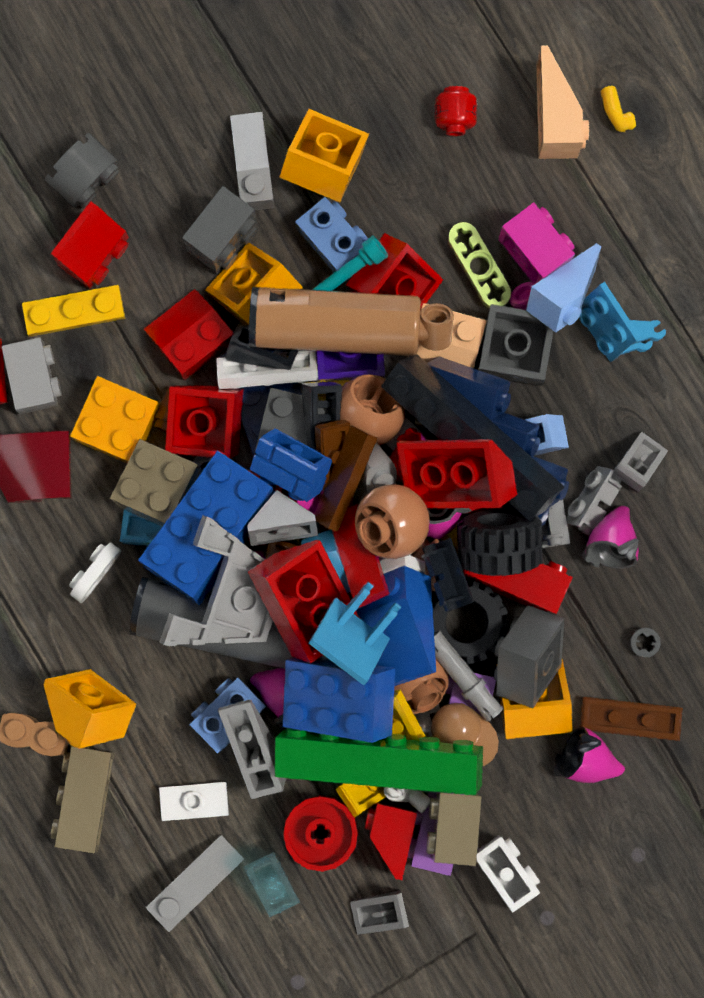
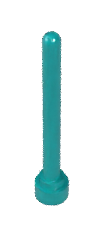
(370, 253)

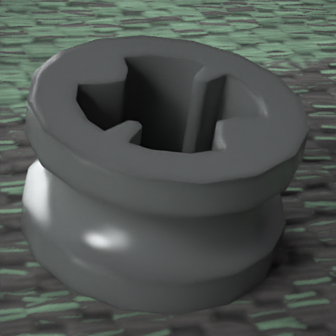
(646, 632)

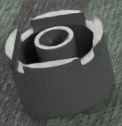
(83, 171)

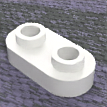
(102, 560)

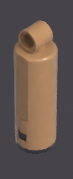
(346, 322)

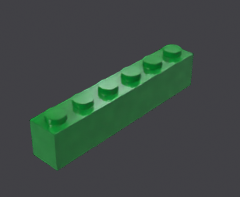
(384, 763)

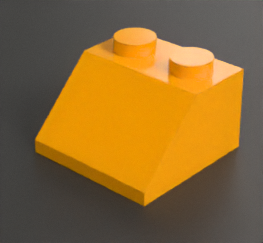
(250, 269)
(87, 708)
(549, 716)

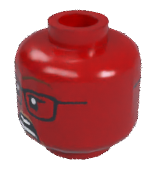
(456, 110)

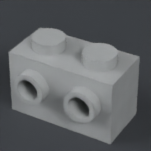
(31, 375)

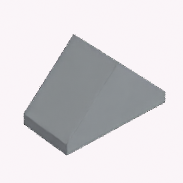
(640, 462)
(281, 521)
(379, 913)

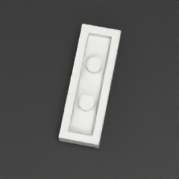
(239, 375)

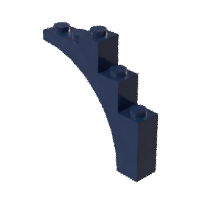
(492, 399)

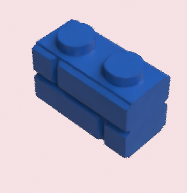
(290, 465)

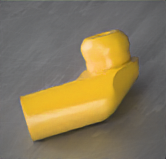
(613, 110)

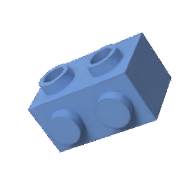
(330, 233)
(207, 718)

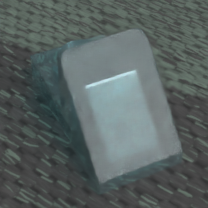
(271, 884)

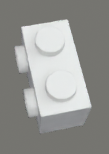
(508, 877)

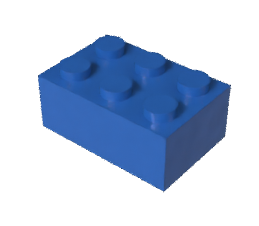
(333, 703)

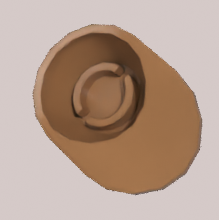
(462, 722)

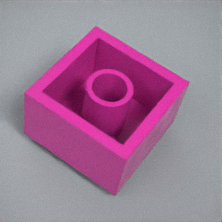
(536, 243)

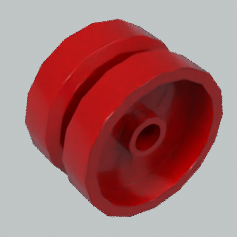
(315, 852)

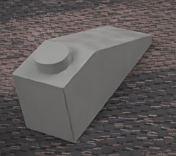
(252, 160)
(252, 748)
(194, 883)

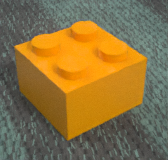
(324, 155)
(114, 419)

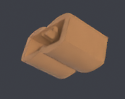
(25, 731)

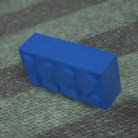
(221, 493)

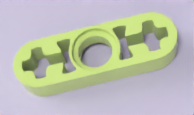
(460, 249)

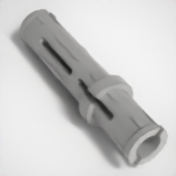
(468, 682)

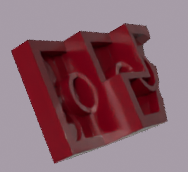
(35, 466)

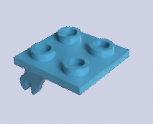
(612, 327)
(350, 640)

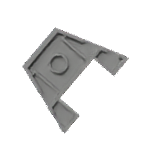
(235, 606)

